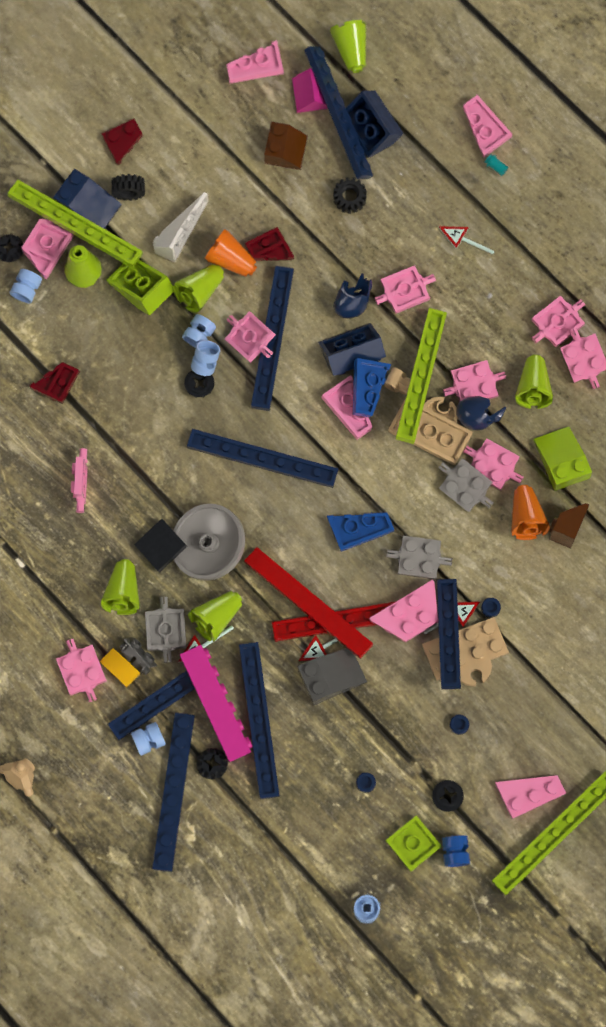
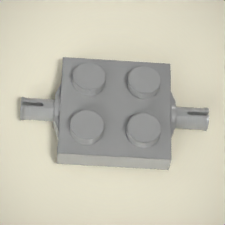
(466, 485)
(419, 557)
(165, 629)

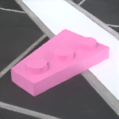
(485, 125)
(341, 403)

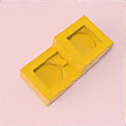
(119, 667)

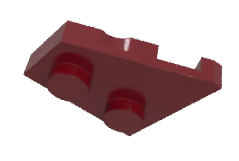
(122, 139)
(269, 247)
(57, 383)

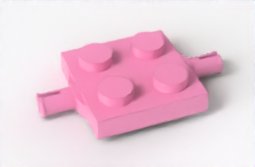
(405, 289)
(557, 320)
(249, 336)
(584, 358)
(474, 381)
(495, 463)
(79, 486)
(81, 670)

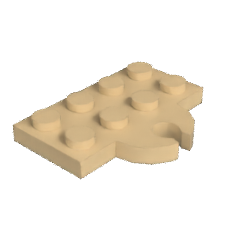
(438, 431)
(477, 648)

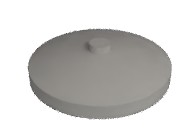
(212, 540)

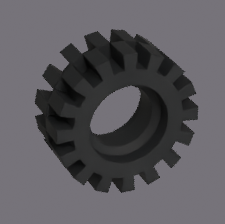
(350, 185)
(128, 187)

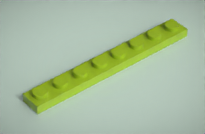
(75, 223)
(421, 376)
(552, 836)

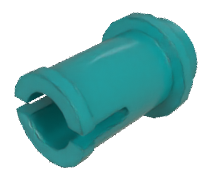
(496, 164)

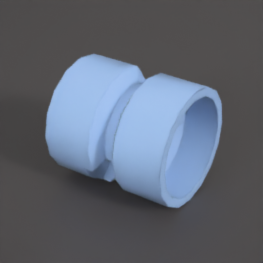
(26, 284)
(198, 325)
(205, 358)
(148, 738)
(366, 909)

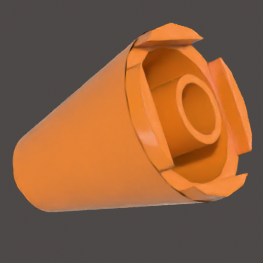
(231, 255)
(527, 515)

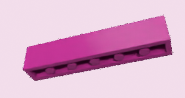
(215, 703)

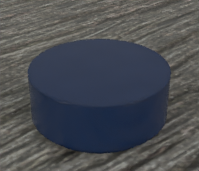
(490, 607)
(459, 724)
(366, 782)

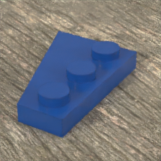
(367, 383)
(359, 529)

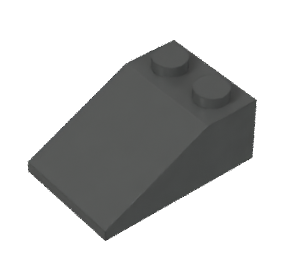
(331, 675)

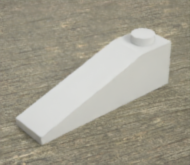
(177, 232)

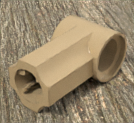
(397, 381)

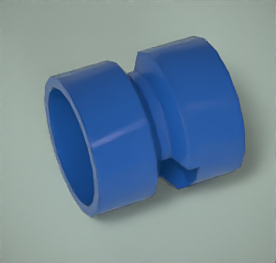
(456, 851)

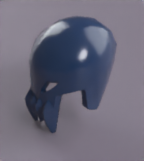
(352, 304)
(473, 413)

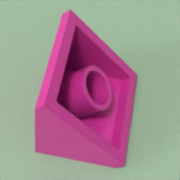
(307, 92)

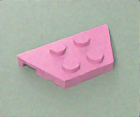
(46, 246)
(410, 614)

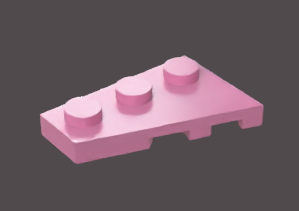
(261, 64)
(527, 794)

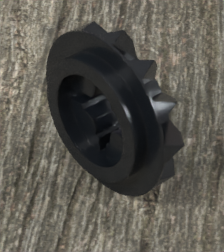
(14, 253)
(199, 391)
(216, 771)
(451, 787)

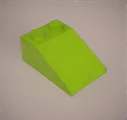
(141, 286)
(563, 458)

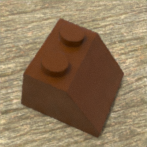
(285, 146)
(566, 526)

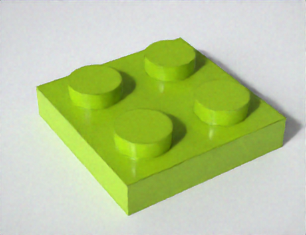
(413, 843)

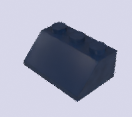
(373, 123)
(346, 347)

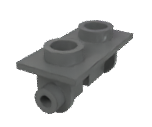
(143, 659)

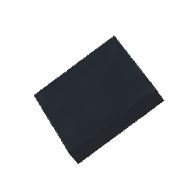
(160, 545)

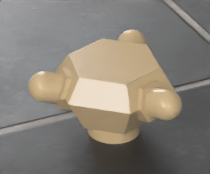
(19, 775)

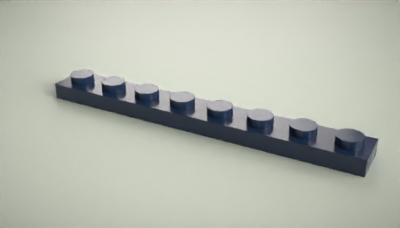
(338, 112)
(275, 322)
(262, 458)
(259, 721)
(173, 792)

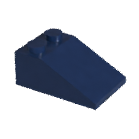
(87, 199)

